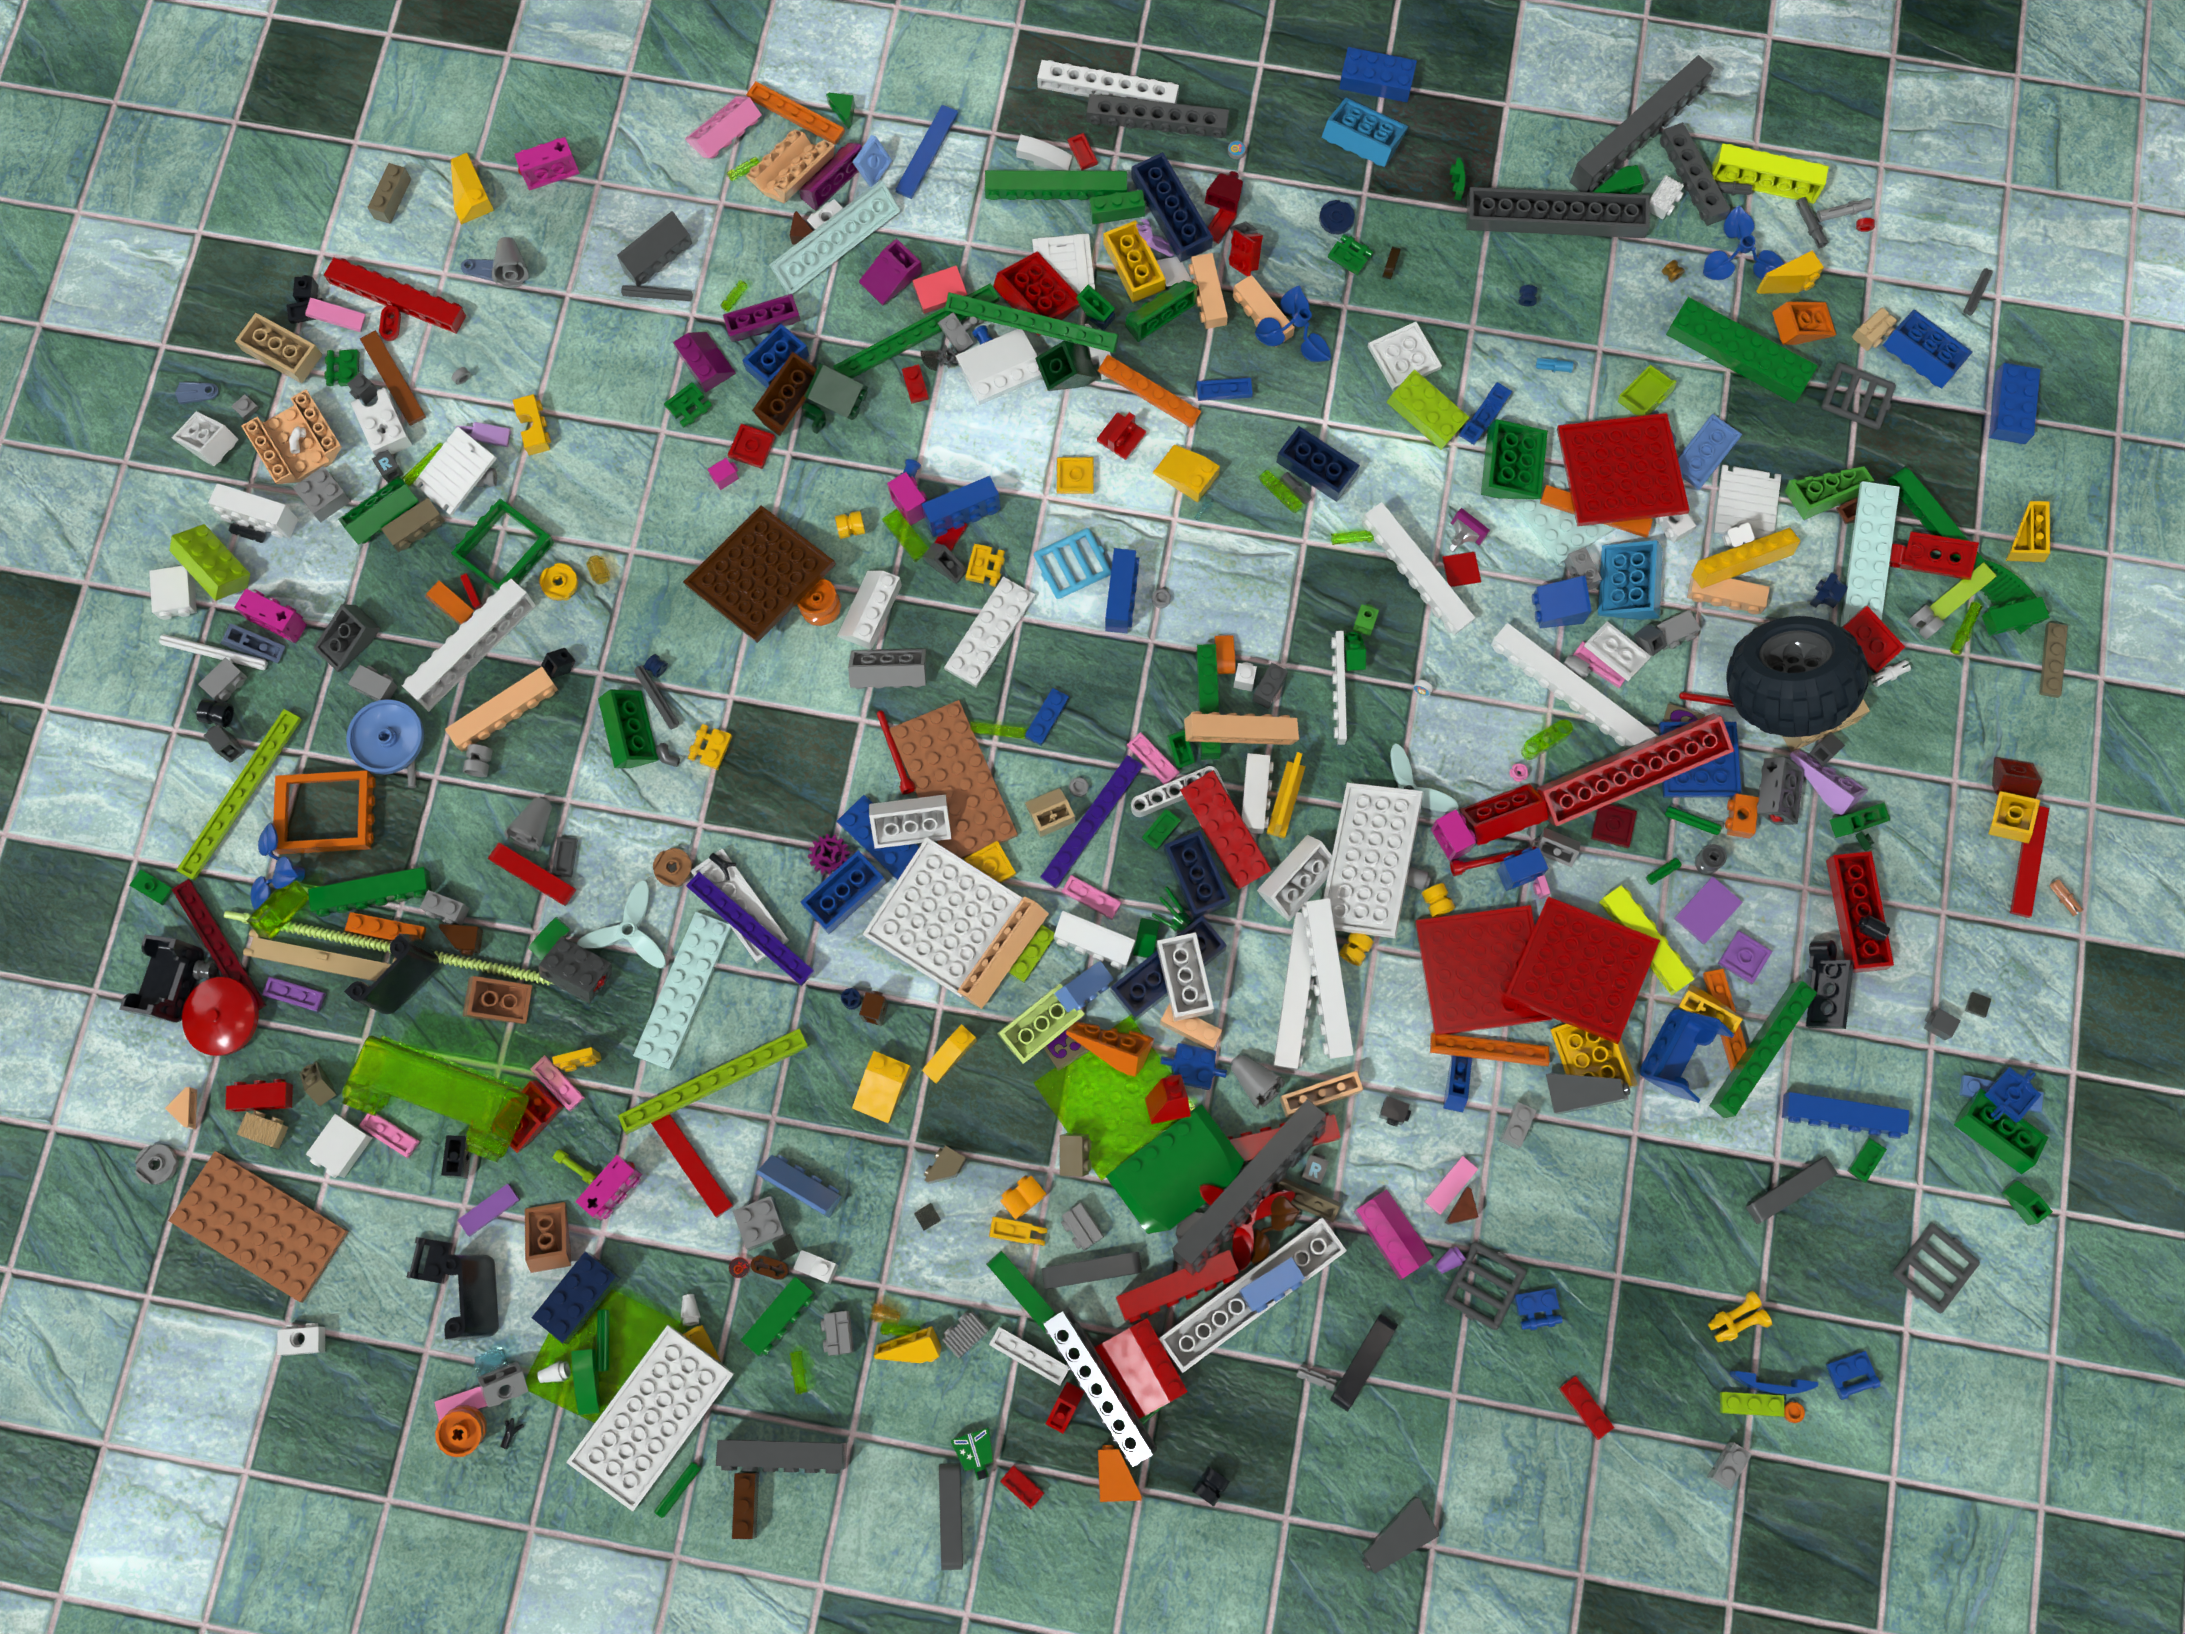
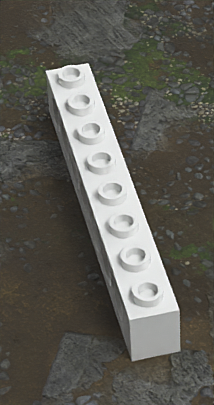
(1083, 87)

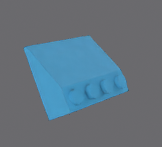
(1364, 132)
(1631, 580)

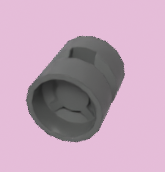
(1710, 859)

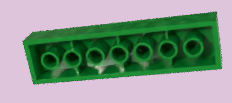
(1741, 350)

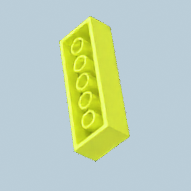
(1769, 172)

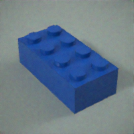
(1377, 74)
(2014, 403)
(961, 506)
(1122, 591)
(843, 892)

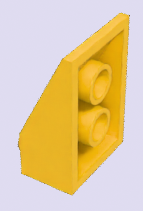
(1793, 276)
(1187, 472)
(881, 1086)

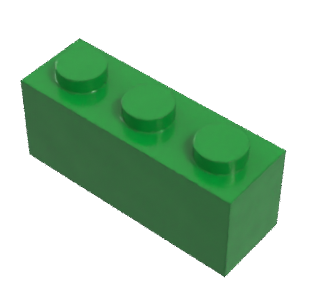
(1117, 207)
(2015, 615)

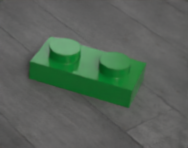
(1161, 829)

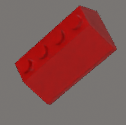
(1505, 814)

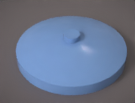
(385, 737)

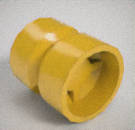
(850, 524)
(1438, 900)
(1355, 949)

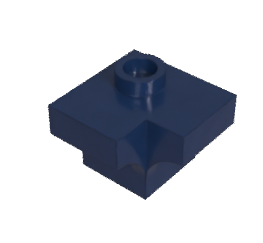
(1829, 591)

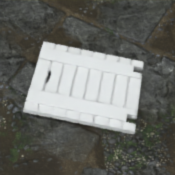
(1069, 258)
(454, 471)
(1747, 498)

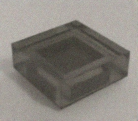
(1978, 1004)
(927, 1217)
(785, 1247)

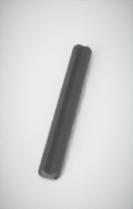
(656, 293)
(656, 697)

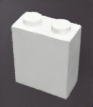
(172, 592)
(338, 1146)

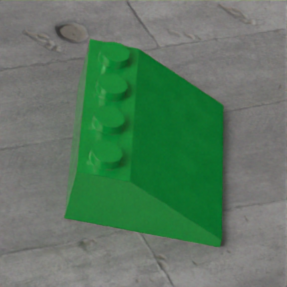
(1514, 461)

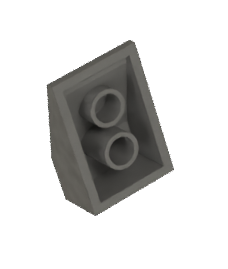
(346, 636)

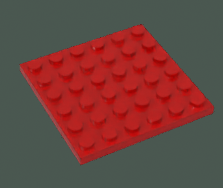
(1622, 469)
(1471, 966)
(1582, 970)

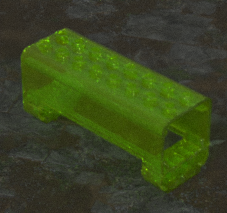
(440, 1085)

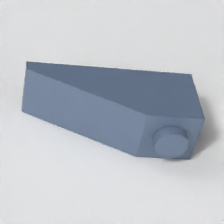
(252, 644)

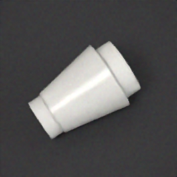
(689, 1311)
(554, 1373)

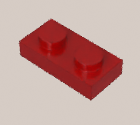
(915, 384)

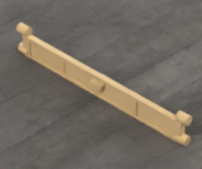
(314, 958)

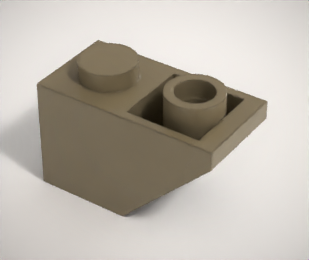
(317, 1083)
(946, 1166)

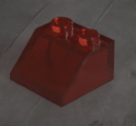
(2015, 777)

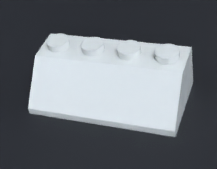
(870, 608)
(909, 821)
(1297, 877)
(1094, 940)

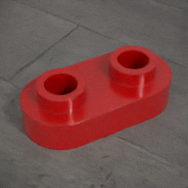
(389, 324)

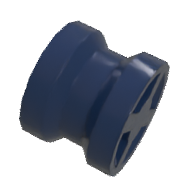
(1528, 295)
(656, 665)
(850, 995)

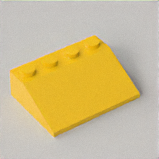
(1592, 1055)

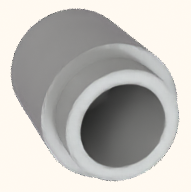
(1577, 665)
(1418, 878)

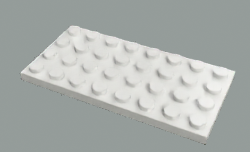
(1372, 858)
(650, 1417)

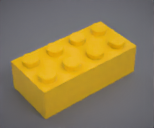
(1134, 261)

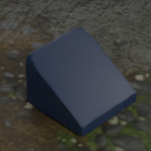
(1103, 325)

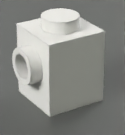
(1245, 676)

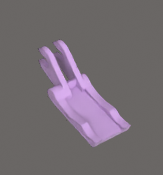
(1152, 240)
(488, 433)

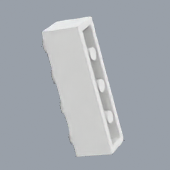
(1255, 792)

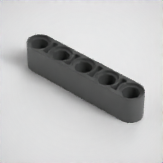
(1791, 1190)
(1091, 1270)
(950, 1516)

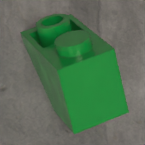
(1354, 651)
(2027, 1203)

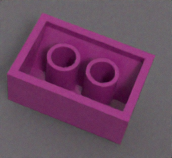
(703, 359)

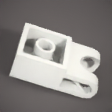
(382, 424)

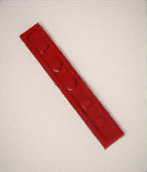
(2029, 867)
(692, 1165)

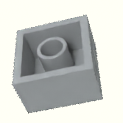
(321, 494)
(759, 1223)

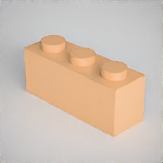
(1192, 1029)

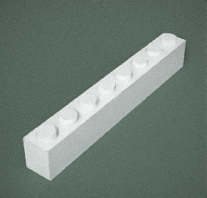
(1417, 568)
(1328, 978)
(1295, 1000)

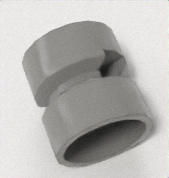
(1926, 622)
(476, 767)

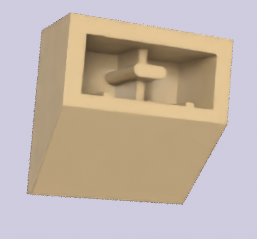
(1050, 812)

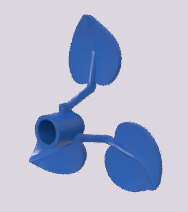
(1739, 225)
(1294, 303)
(284, 871)

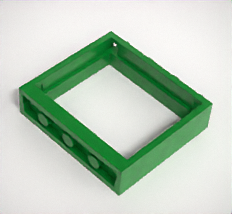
(482, 527)

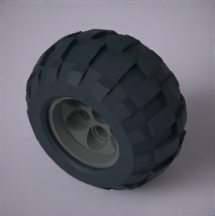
(1797, 676)

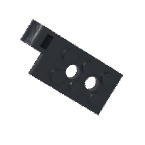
(1829, 972)

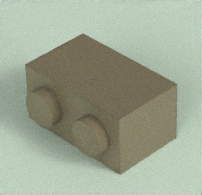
(1075, 1154)

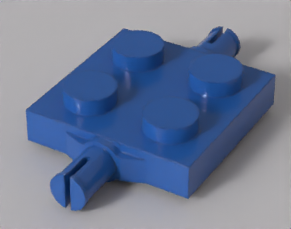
(1195, 1066)
(2013, 1094)

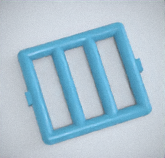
(1074, 586)

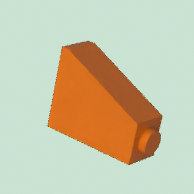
(449, 603)
(1114, 1477)

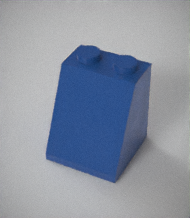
(1562, 603)

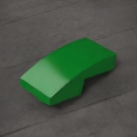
(1458, 178)
(548, 937)

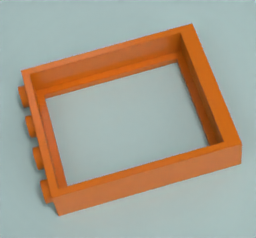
(365, 815)

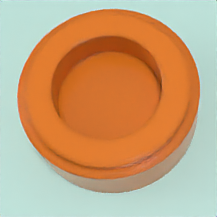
(1794, 1412)

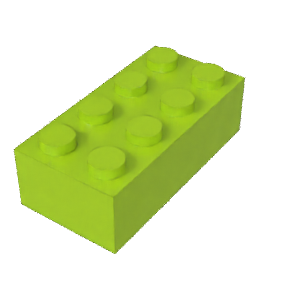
(1427, 409)
(209, 562)

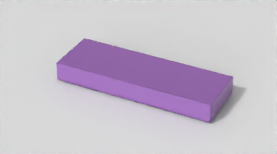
(294, 994)
(488, 1210)

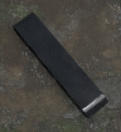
(1363, 1362)

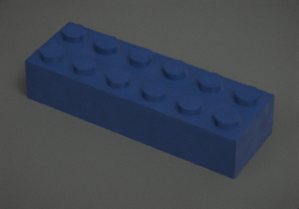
(1172, 207)
(1146, 985)

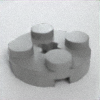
(167, 1167)

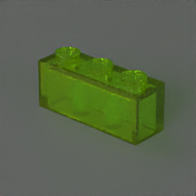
(278, 910)

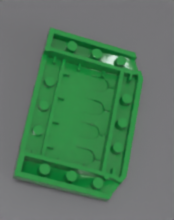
(1165, 1175)

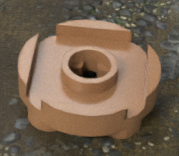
(669, 857)

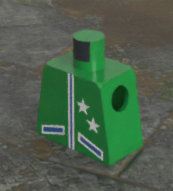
(975, 1451)

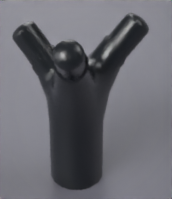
(722, 864)
(510, 1431)

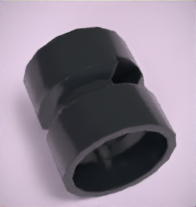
(215, 712)
(1210, 1486)

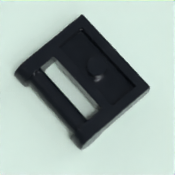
(432, 1270)

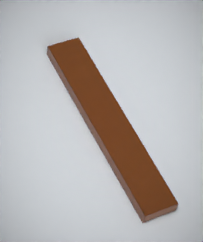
(392, 378)

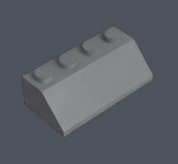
(887, 668)

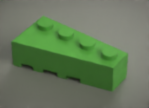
(1824, 492)

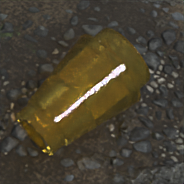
(884, 1314)

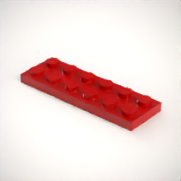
(1226, 829)

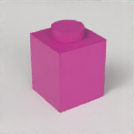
(723, 473)

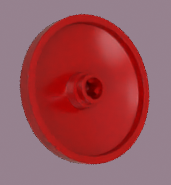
(220, 1016)

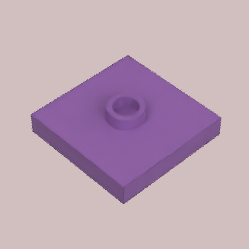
(1745, 957)

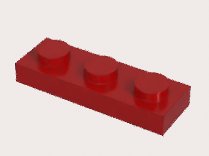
(1586, 1407)

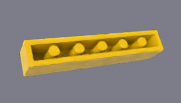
(1745, 557)

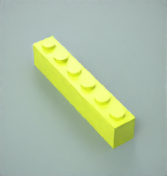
(1666, 962)

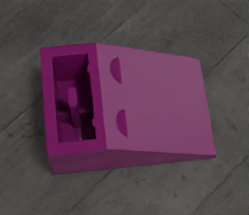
(891, 272)

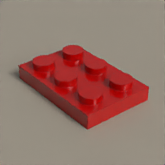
(1874, 637)

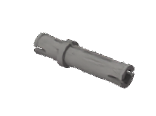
(1842, 210)

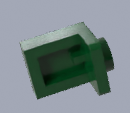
(814, 413)

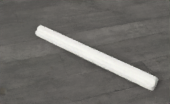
(213, 652)

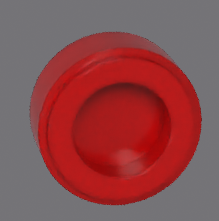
(1865, 224)

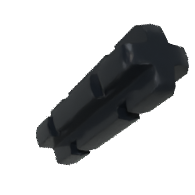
(247, 532)

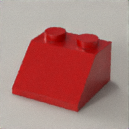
(1168, 1100)

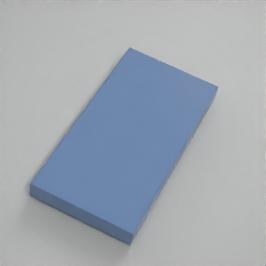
(1707, 451)

